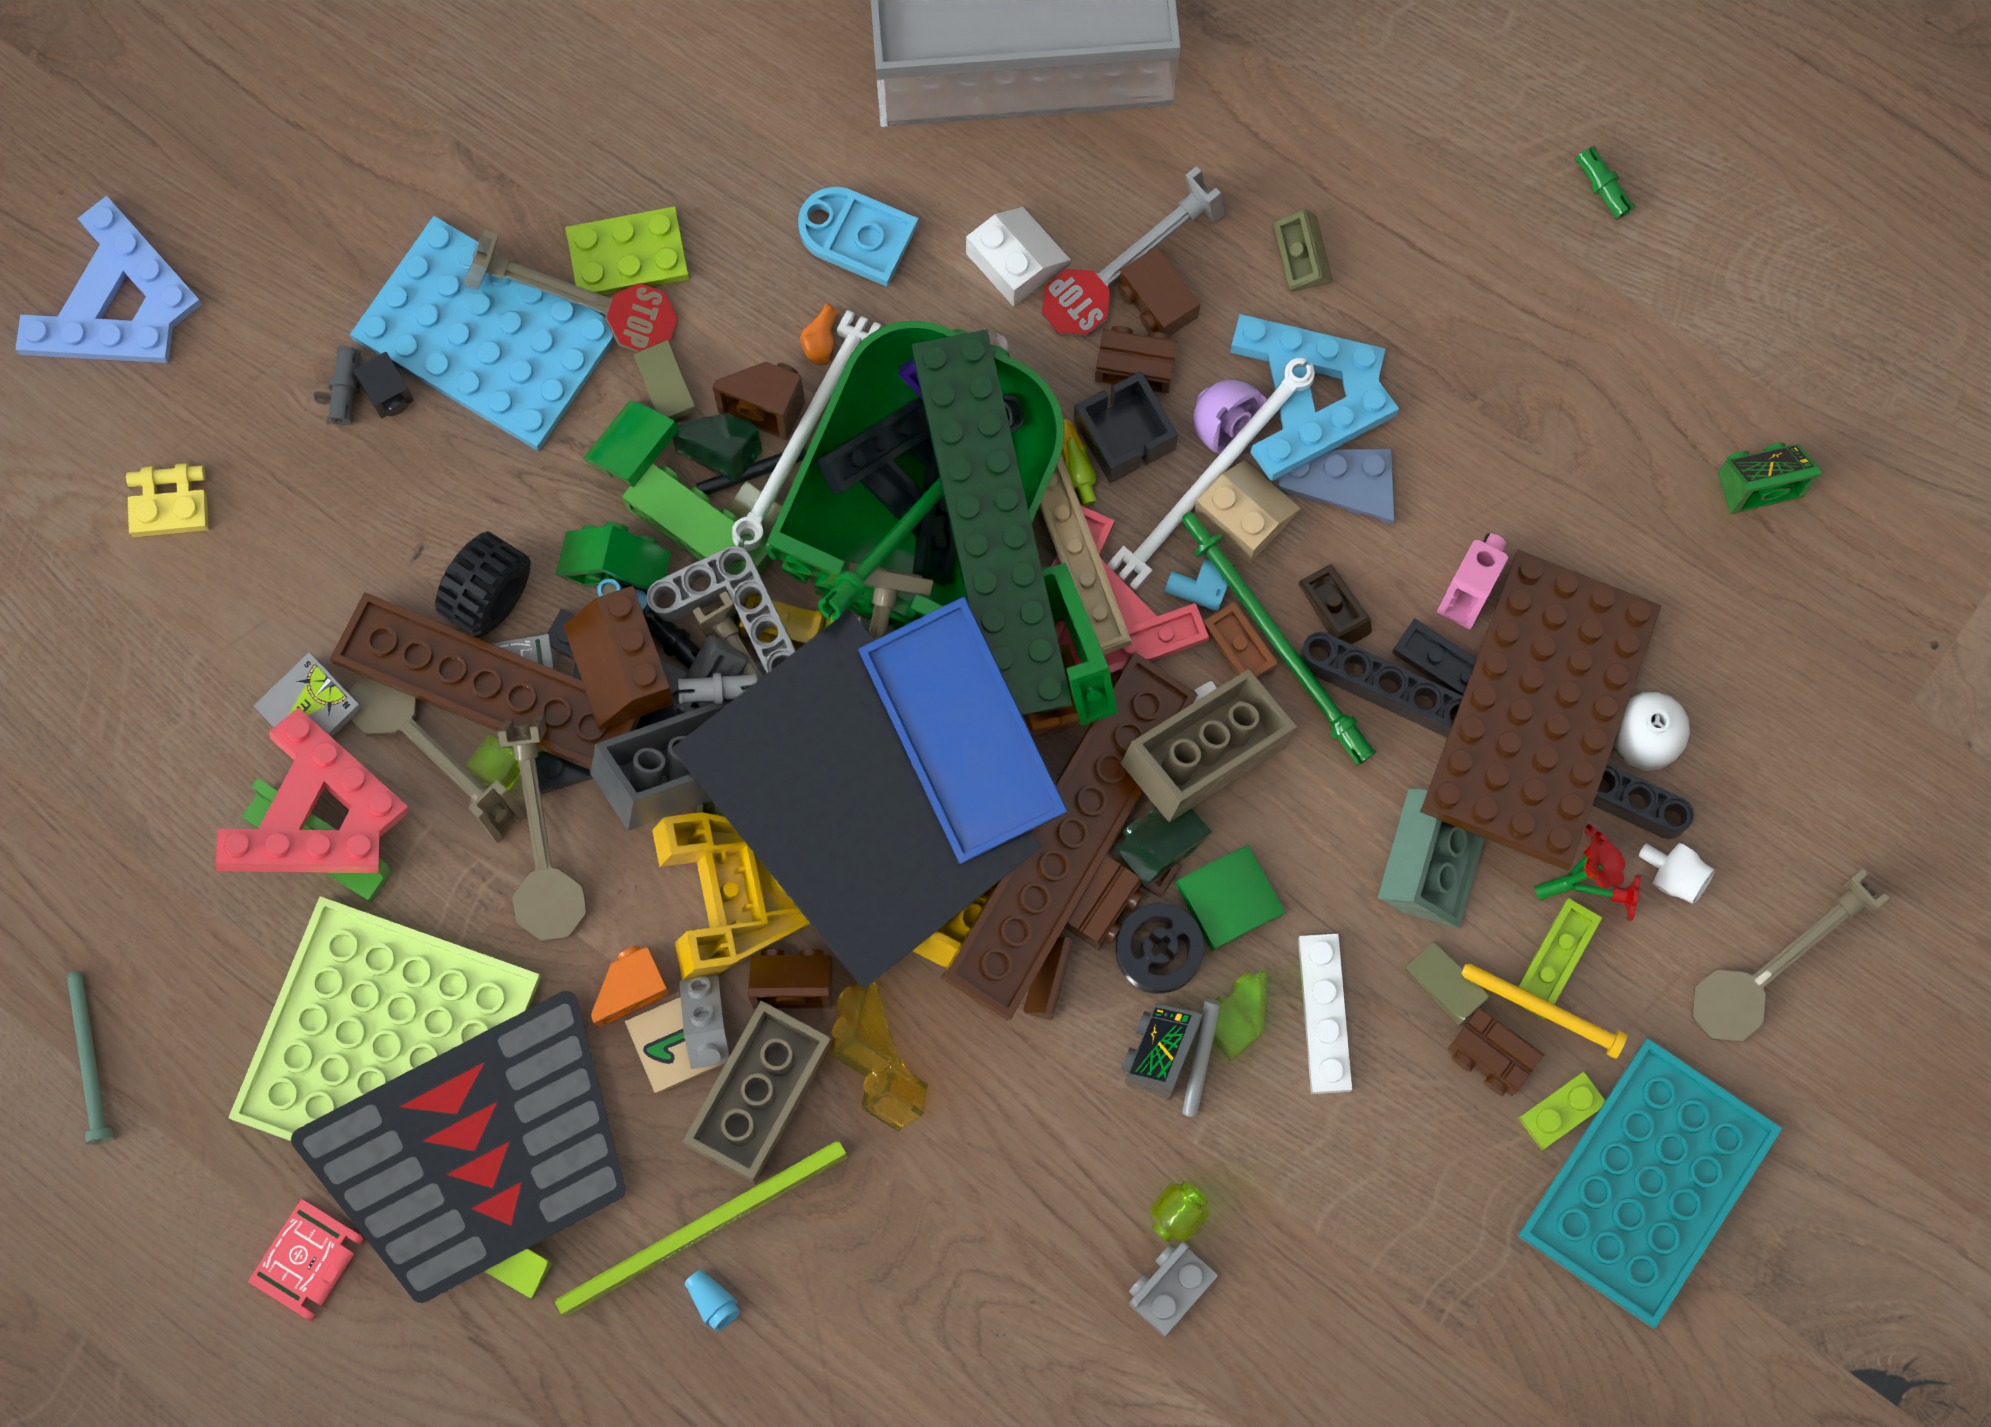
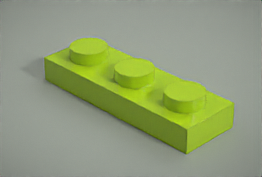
(1559, 952)

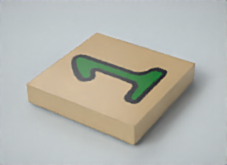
(662, 1046)

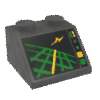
(1162, 1050)

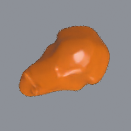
(818, 337)

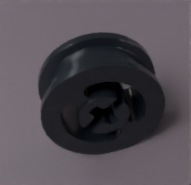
(1181, 927)

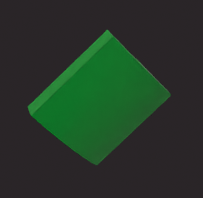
(631, 442)
(1230, 897)

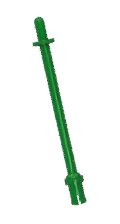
(850, 585)
(1341, 725)

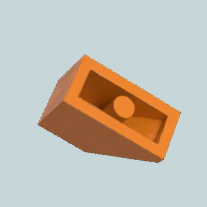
(628, 986)

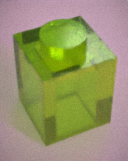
(494, 763)

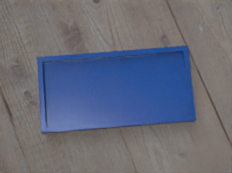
(963, 730)

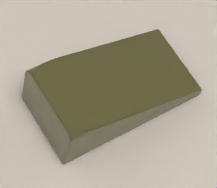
(1445, 984)

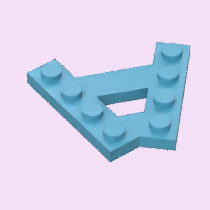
(1304, 431)

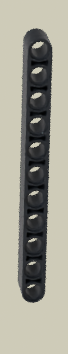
(1438, 720)

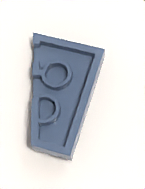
(1348, 479)

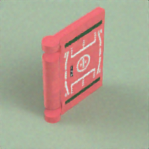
(305, 1259)

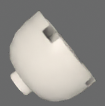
(1652, 731)

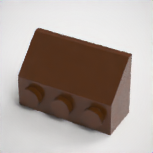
(617, 659)

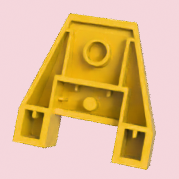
(740, 895)

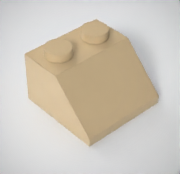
(1245, 510)

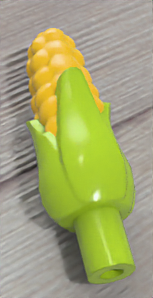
(1078, 464)

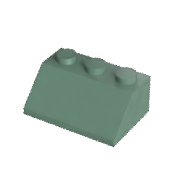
(1430, 865)

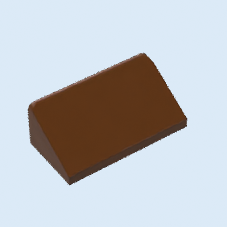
(1047, 984)

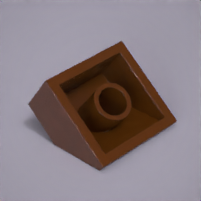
(763, 395)
(791, 980)

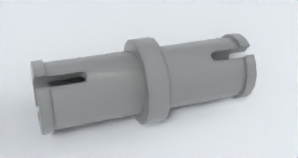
(714, 688)

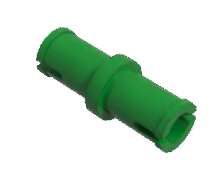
(1605, 182)

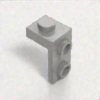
(703, 1021)

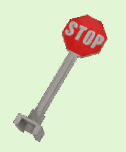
(1080, 299)

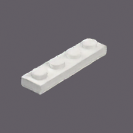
(1324, 1014)

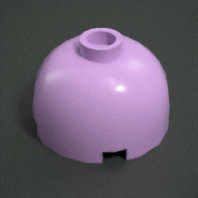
(1224, 411)

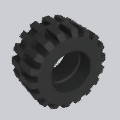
(482, 584)

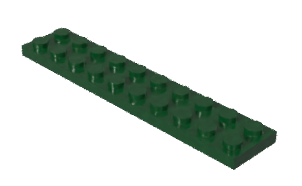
(991, 516)

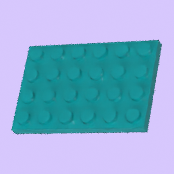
(1649, 1183)

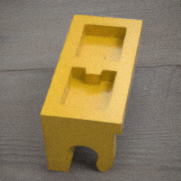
(799, 622)

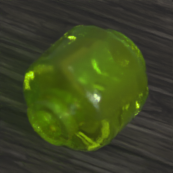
(1179, 1211)

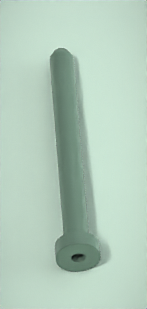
(98, 1131)

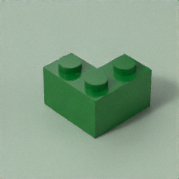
(611, 554)

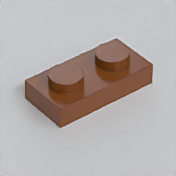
(1239, 642)

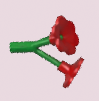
(1605, 865)

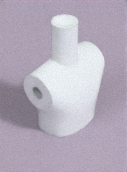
(1679, 873)

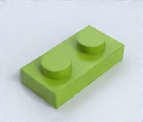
(1562, 1111)

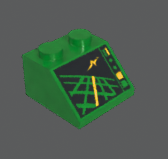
(1767, 477)

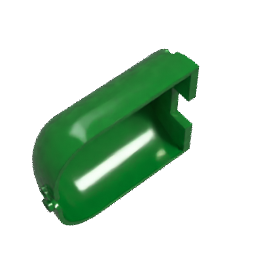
(825, 531)

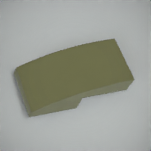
(665, 381)

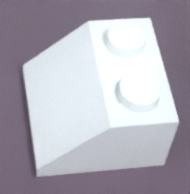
(1015, 253)

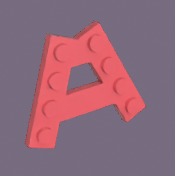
(1150, 634)
(280, 839)

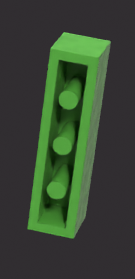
(688, 517)

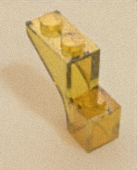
(866, 1045)

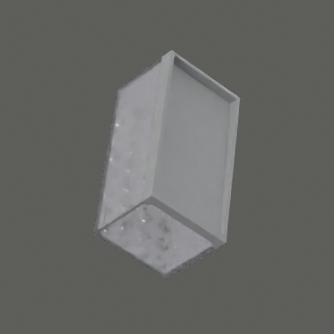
(1021, 58)

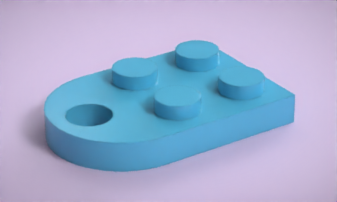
(858, 234)

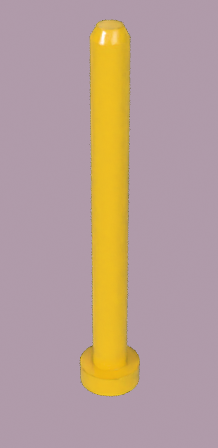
(1613, 1042)

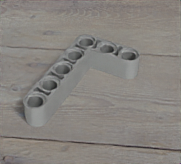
(738, 588)

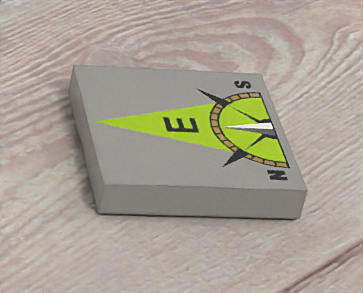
(314, 692)

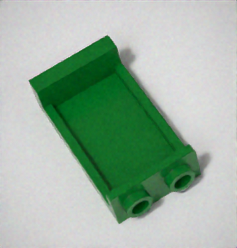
(1091, 679)

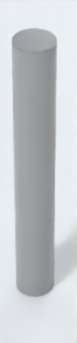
(1201, 1057)

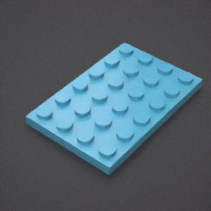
(492, 349)

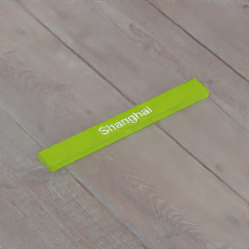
(700, 1229)

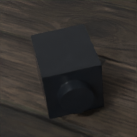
(384, 385)

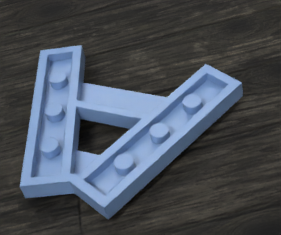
(80, 326)

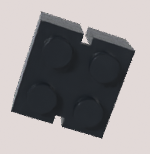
(1126, 431)

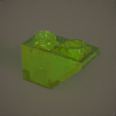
(1241, 1015)

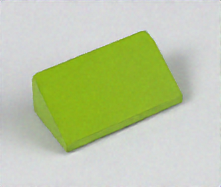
(522, 1272)

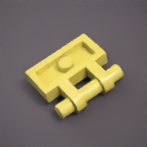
(167, 512)

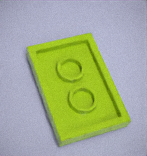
(627, 251)

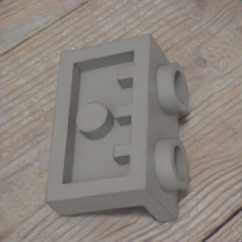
(1172, 1288)

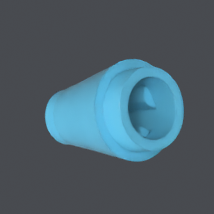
(712, 1301)

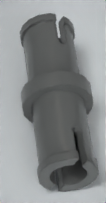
(343, 385)

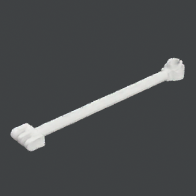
(754, 521)
(1136, 560)

